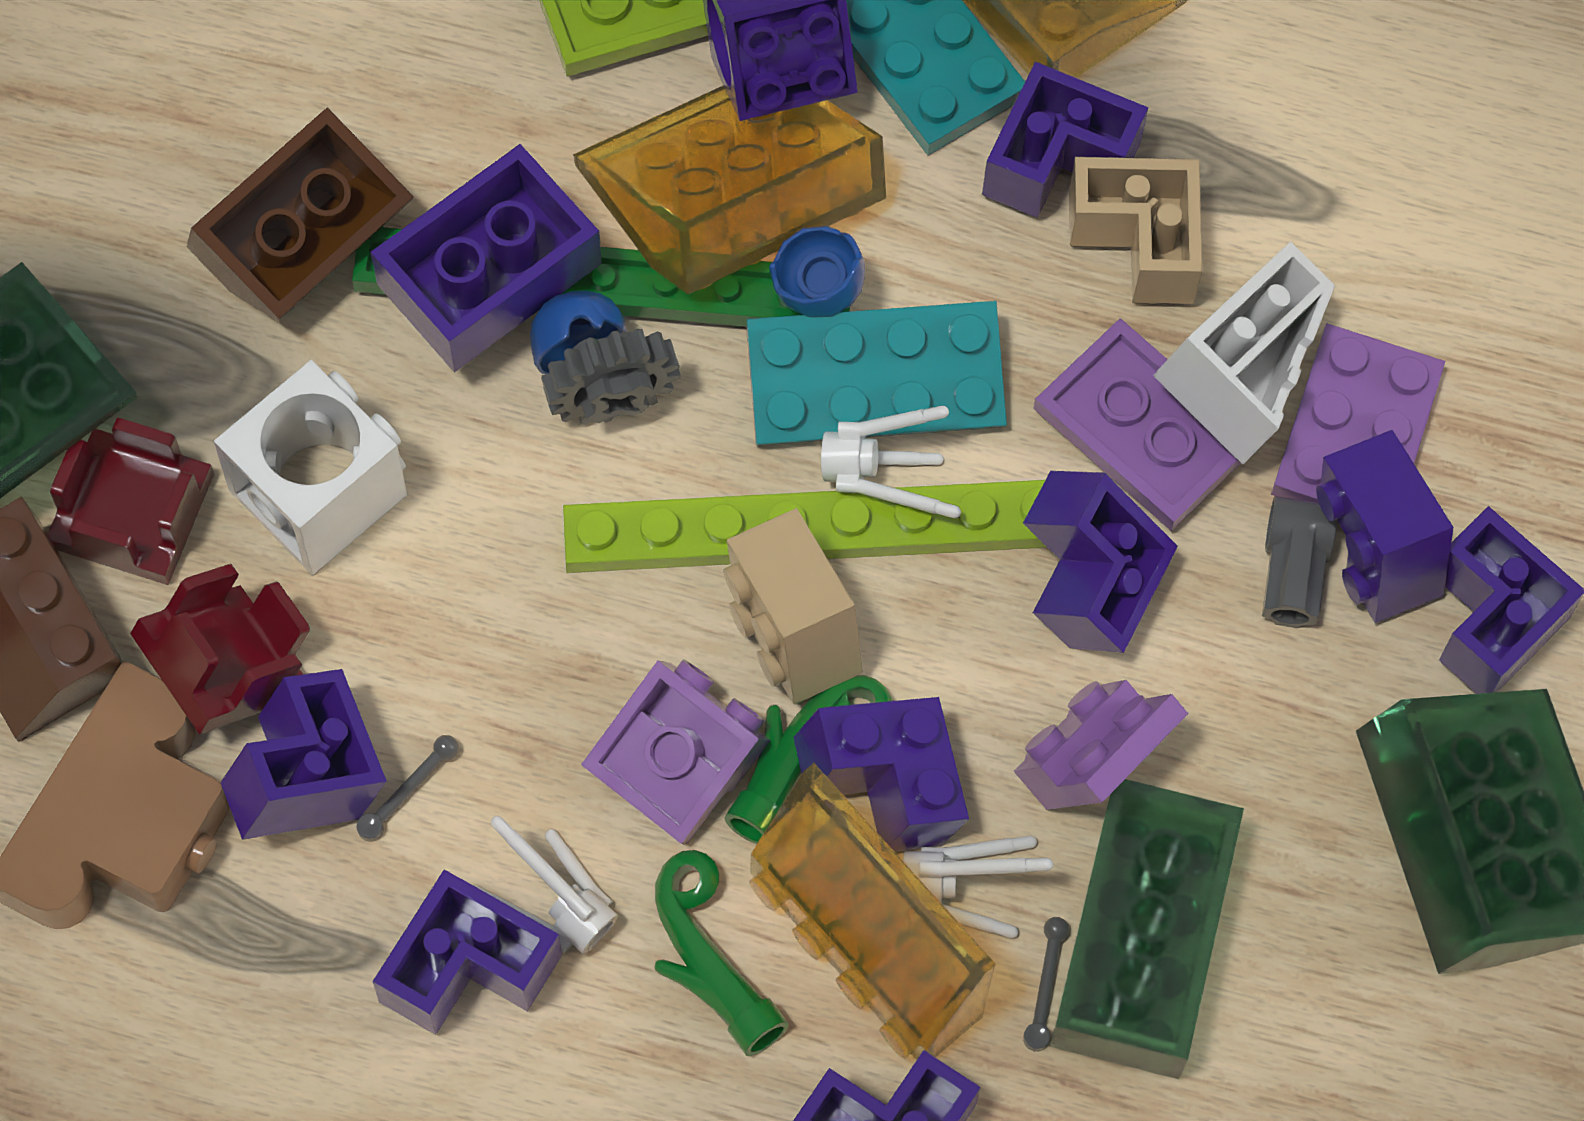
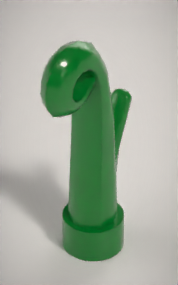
(779, 764)
(708, 974)

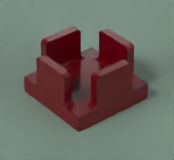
(128, 500)
(221, 648)

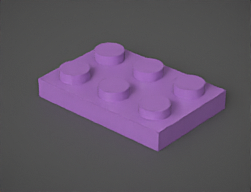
(1350, 396)
(1135, 426)

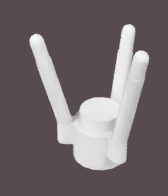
(851, 457)
(939, 868)
(580, 913)

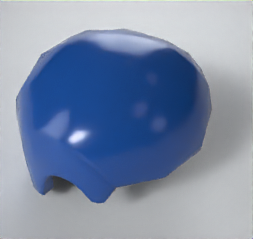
(818, 271)
(569, 320)

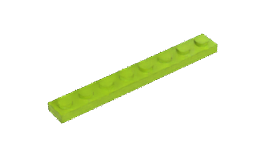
(843, 524)

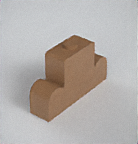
(116, 810)

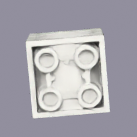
(323, 517)

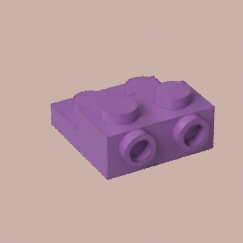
(1096, 744)
(677, 748)

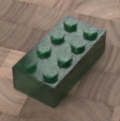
(1147, 928)

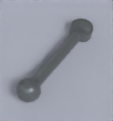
(371, 825)
(1037, 1034)

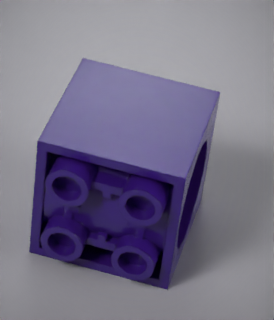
(780, 52)

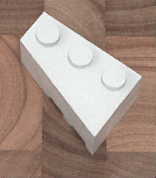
(1250, 352)

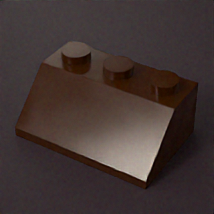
(297, 217)
(49, 635)

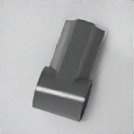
(1299, 546)

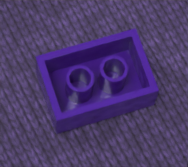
(487, 257)

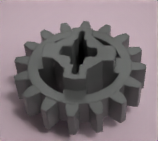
(611, 376)

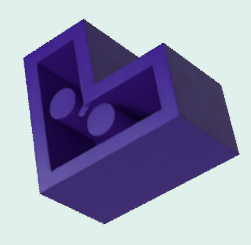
(1050, 127)
(1391, 525)
(1107, 559)
(1514, 597)
(896, 756)
(312, 765)
(464, 938)
(926, 1094)

